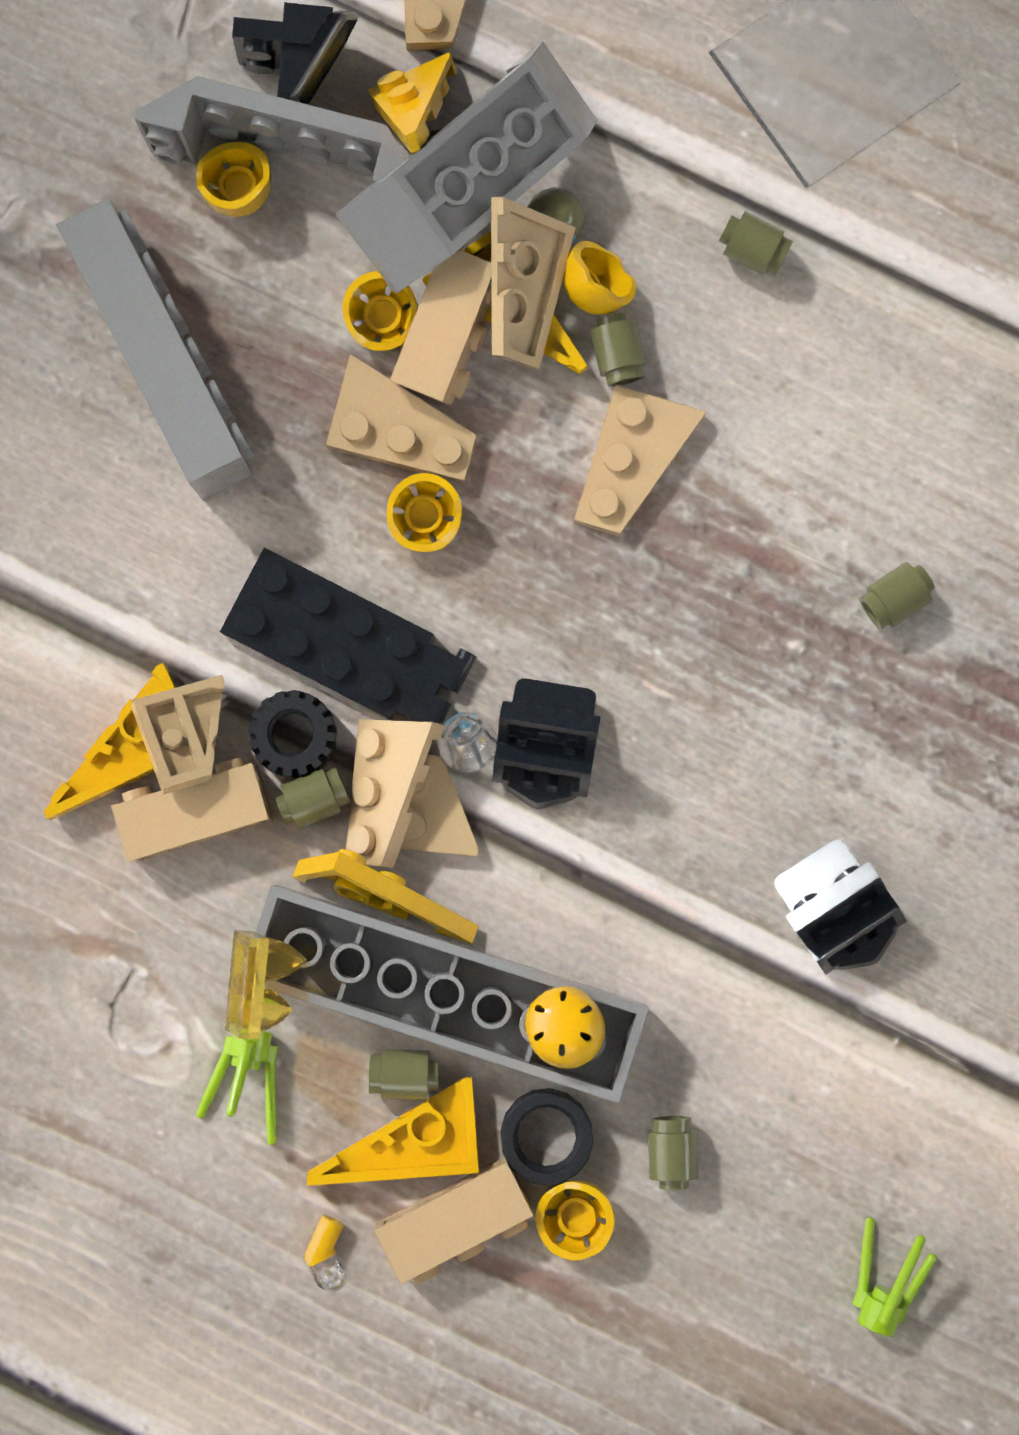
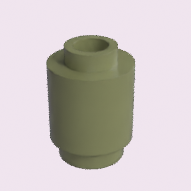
(755, 243)
(618, 349)
(897, 595)
(312, 797)
(403, 1074)
(672, 1152)

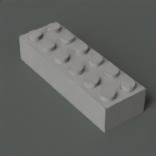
(152, 342)

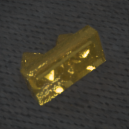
(253, 963)

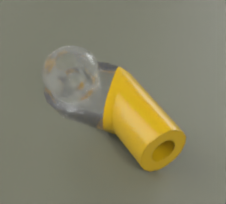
(322, 1257)

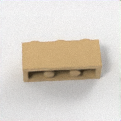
(447, 328)
(163, 823)
(454, 1222)

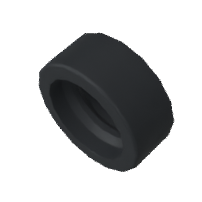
(574, 1161)

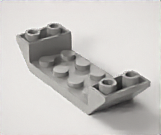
(178, 120)
(487, 151)

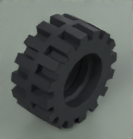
(263, 725)

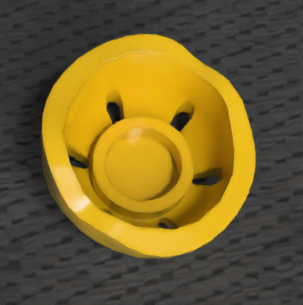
(240, 189)
(597, 279)
(381, 313)
(424, 513)
(563, 1025)
(575, 1217)

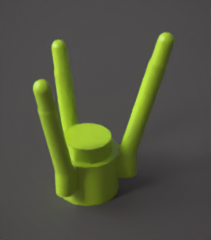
(246, 1055)
(884, 1307)

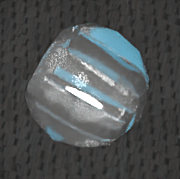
(467, 742)

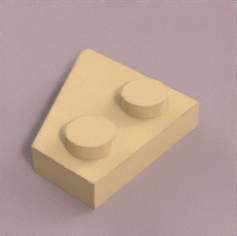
(181, 732)
(438, 815)

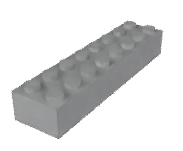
(439, 990)

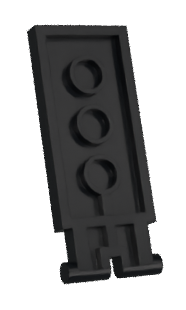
(344, 641)

